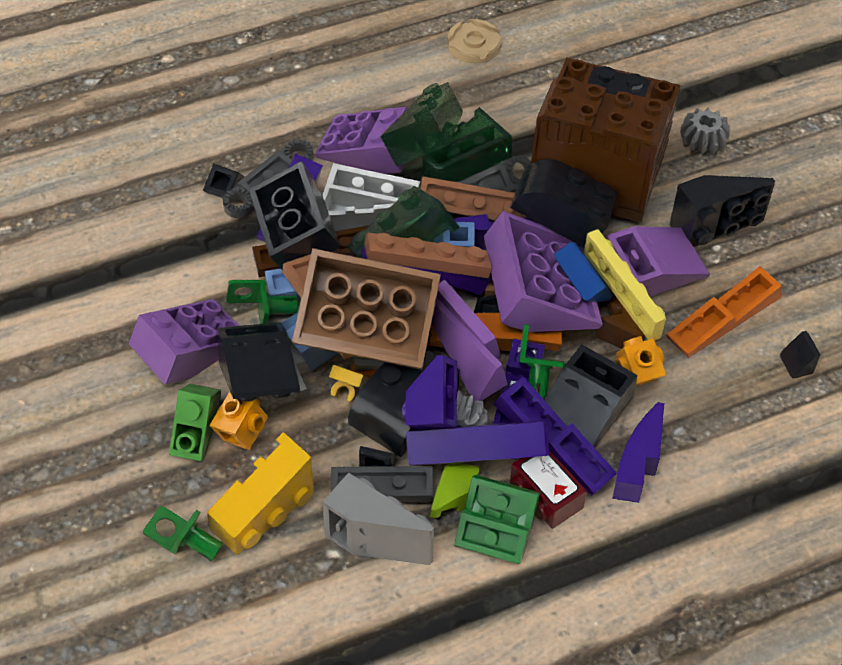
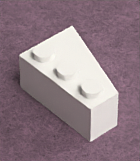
(359, 195)

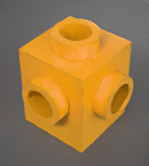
(642, 359)
(239, 421)

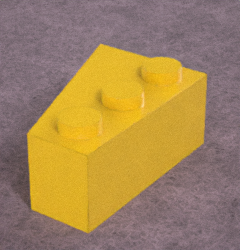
(264, 498)

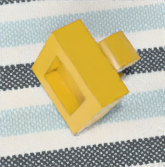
(346, 379)

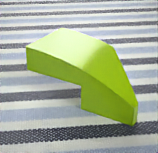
(453, 487)

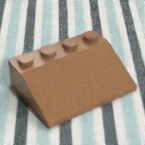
(366, 309)

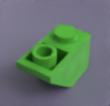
(193, 414)

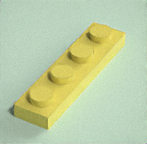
(624, 285)

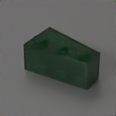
(424, 124)
(471, 150)
(412, 215)

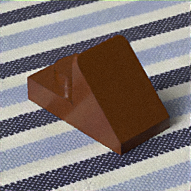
(618, 325)

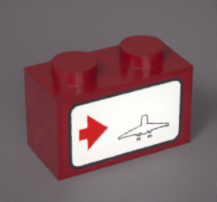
(559, 489)

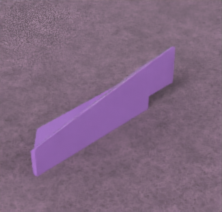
(468, 343)

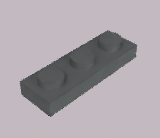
(404, 483)

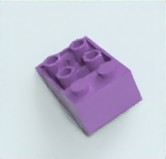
(357, 143)
(659, 257)
(180, 339)

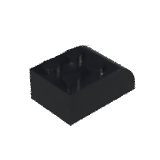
(564, 199)
(293, 215)
(380, 403)

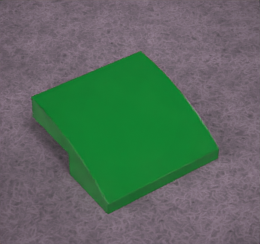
(497, 519)

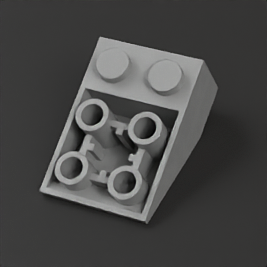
(375, 524)

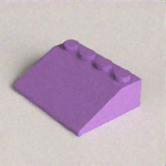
(530, 280)

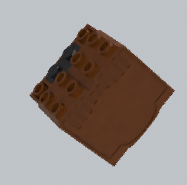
(609, 128)

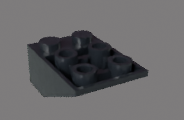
(719, 206)
(257, 361)
(591, 393)

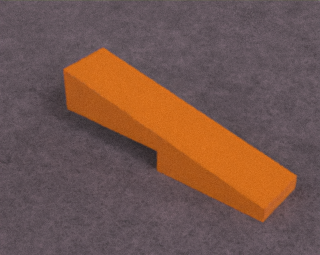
(726, 313)

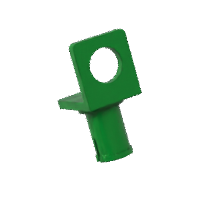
(265, 303)
(538, 366)
(186, 534)

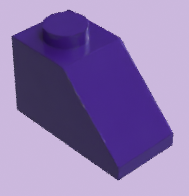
(433, 396)

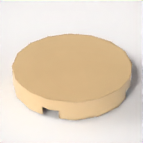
(474, 41)

